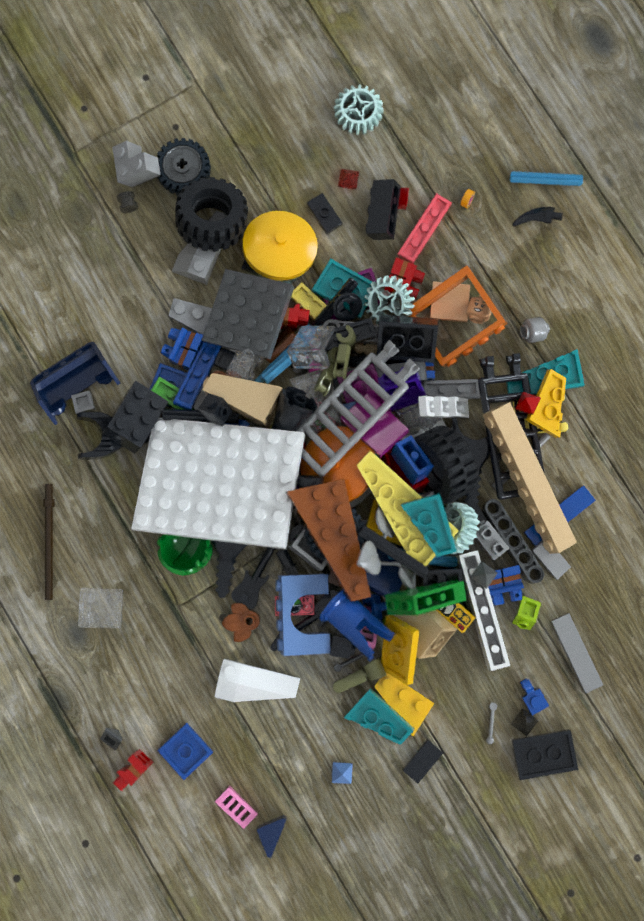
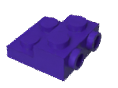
(410, 397)

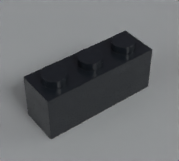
(383, 209)

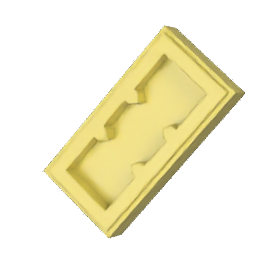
(308, 300)

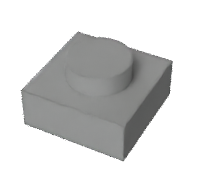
(83, 402)

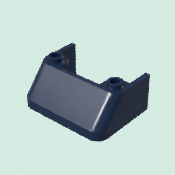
(70, 377)

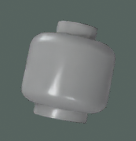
(534, 330)

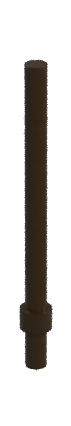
(48, 503)

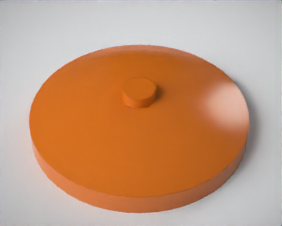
(345, 468)

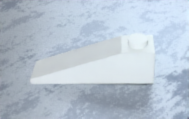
(251, 683)

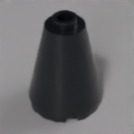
(293, 409)

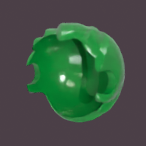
(184, 554)

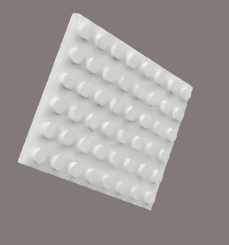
(219, 482)

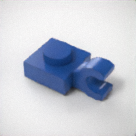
(533, 699)

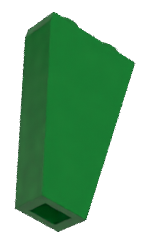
(425, 598)

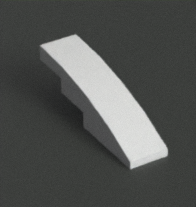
(443, 407)

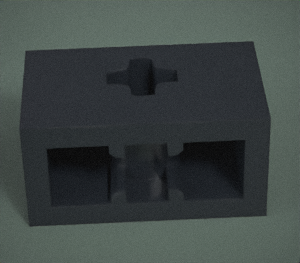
(439, 575)

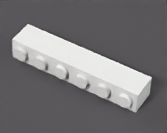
(483, 609)

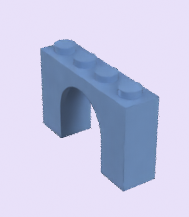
(290, 590)

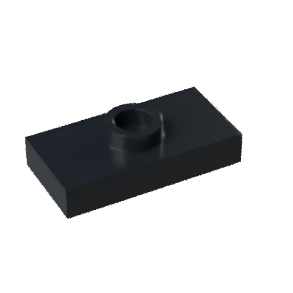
(324, 213)

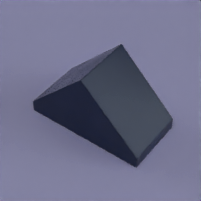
(270, 833)

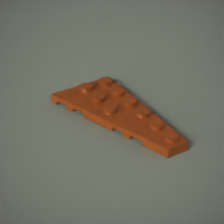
(331, 524)

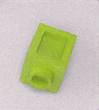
(527, 613)

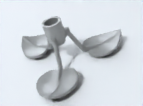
(369, 558)

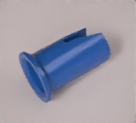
(350, 618)

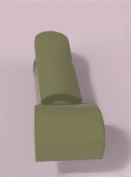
(343, 352)
(326, 374)
(372, 671)

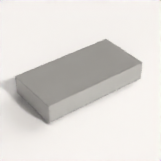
(554, 563)

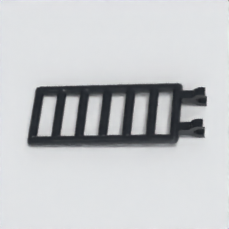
(489, 378)

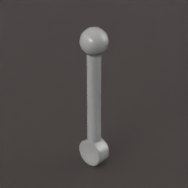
(492, 706)

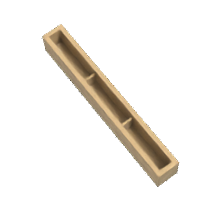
(529, 478)

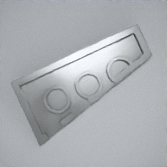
(191, 315)

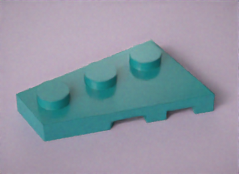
(431, 520)
(378, 716)

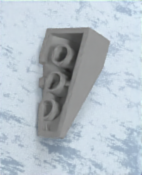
(195, 262)

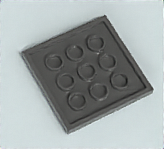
(248, 313)

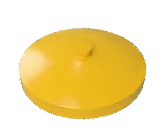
(279, 245)

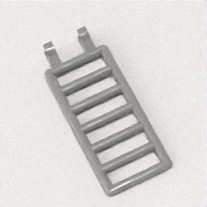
(399, 379)

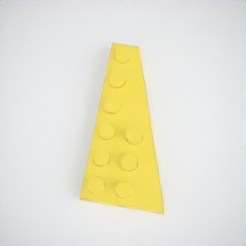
(390, 493)

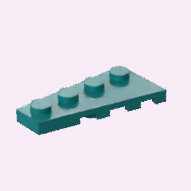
(565, 365)

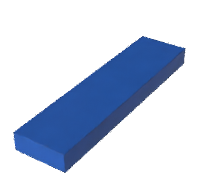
(196, 376)
(570, 507)

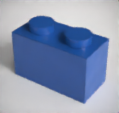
(411, 460)

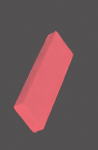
(424, 228)

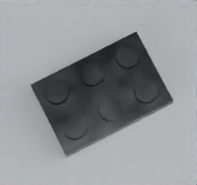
(544, 754)

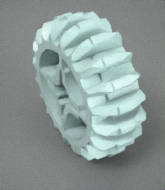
(371, 103)
(378, 291)
(465, 521)

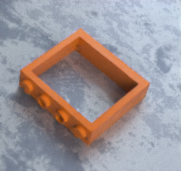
(482, 337)

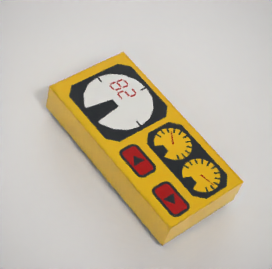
(457, 616)

